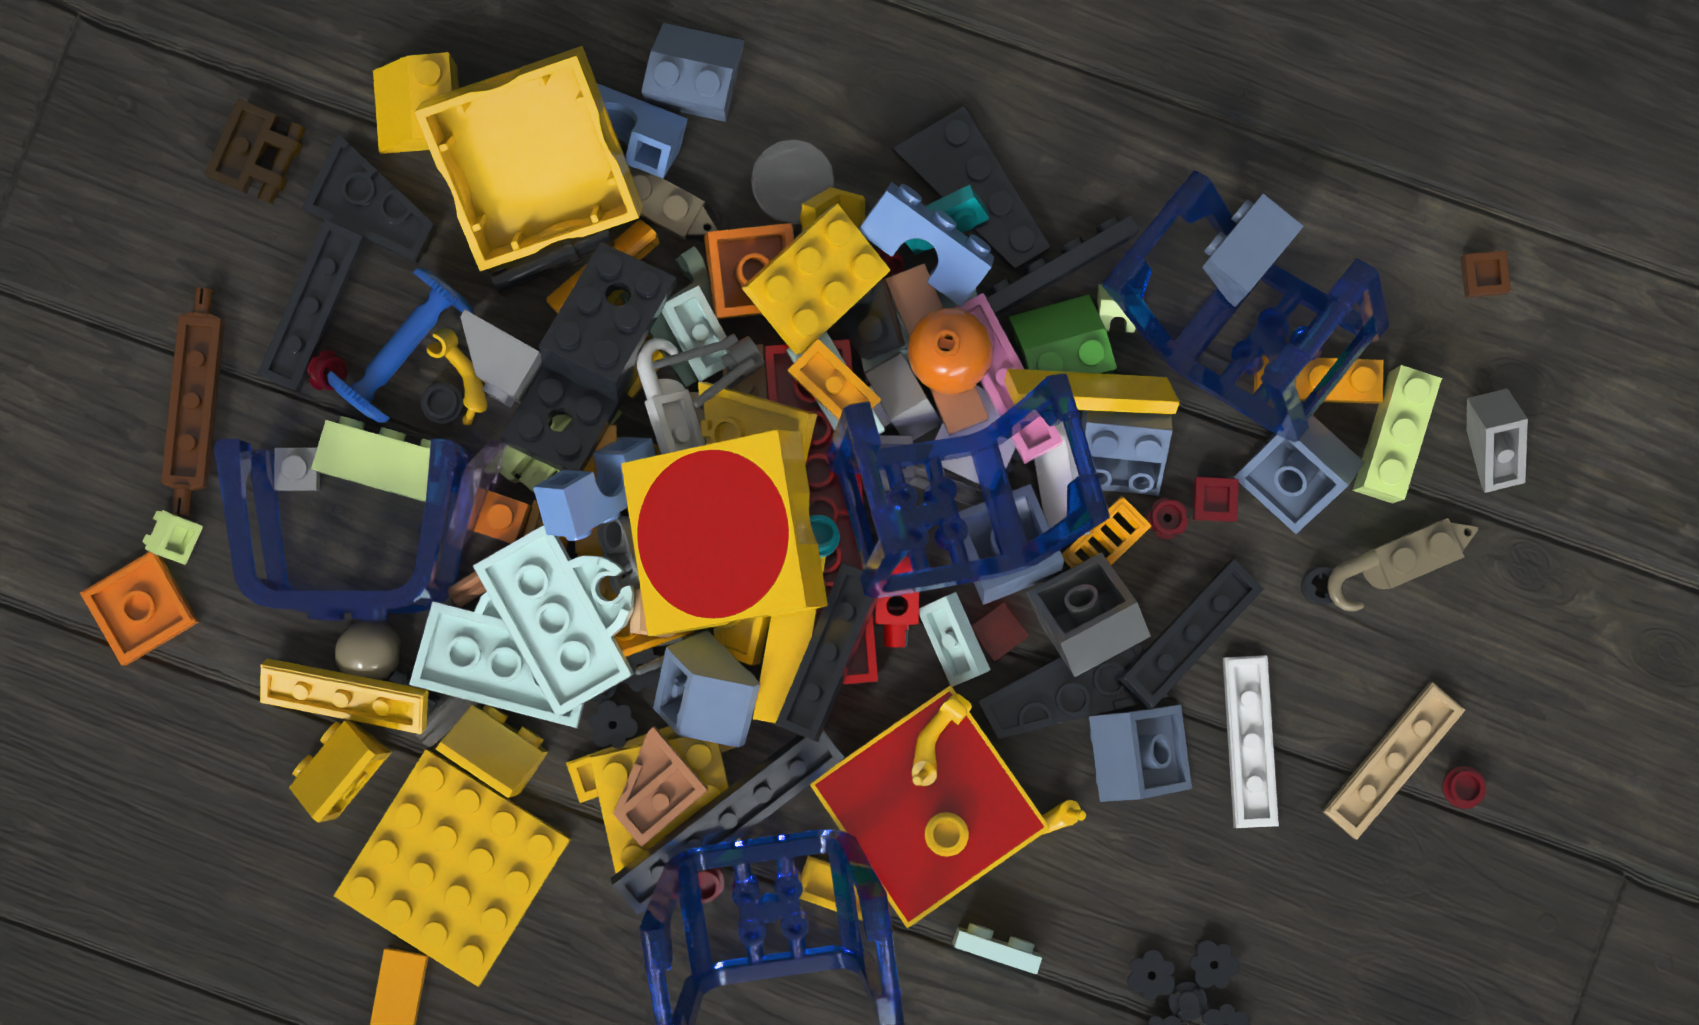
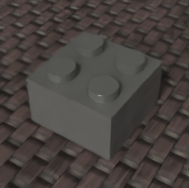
(1088, 614)

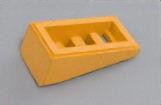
(1130, 514)

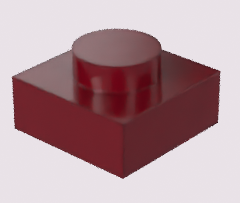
(1215, 499)

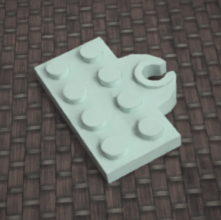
(560, 616)
(479, 661)

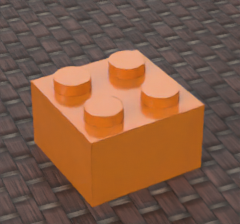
(736, 258)

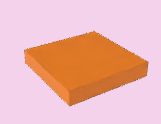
(139, 607)

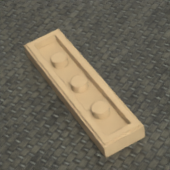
(1393, 760)

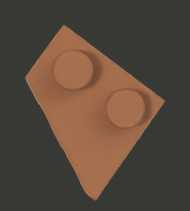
(657, 788)

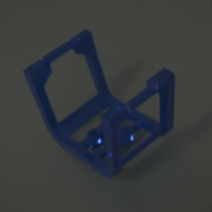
(1358, 284)
(237, 460)
(904, 526)
(848, 868)

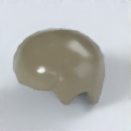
(368, 650)

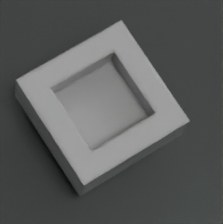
(294, 470)

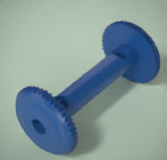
(400, 346)

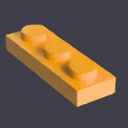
(1359, 385)

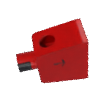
(897, 619)

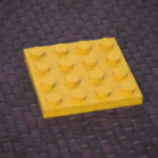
(452, 867)

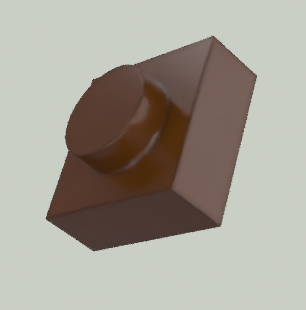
(1485, 274)

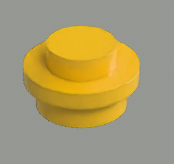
(946, 834)

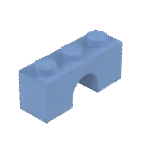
(649, 131)
(902, 217)
(577, 502)

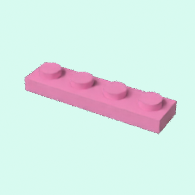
(1037, 436)

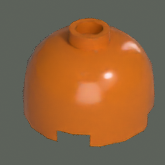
(967, 353)

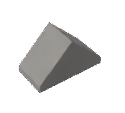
(903, 397)

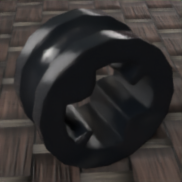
(1308, 590)

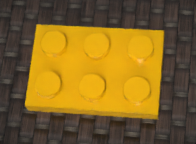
(816, 279)

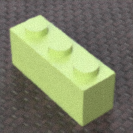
(1397, 434)
(373, 459)

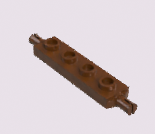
(192, 401)

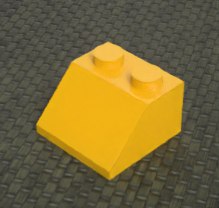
(399, 92)
(494, 749)
(338, 770)

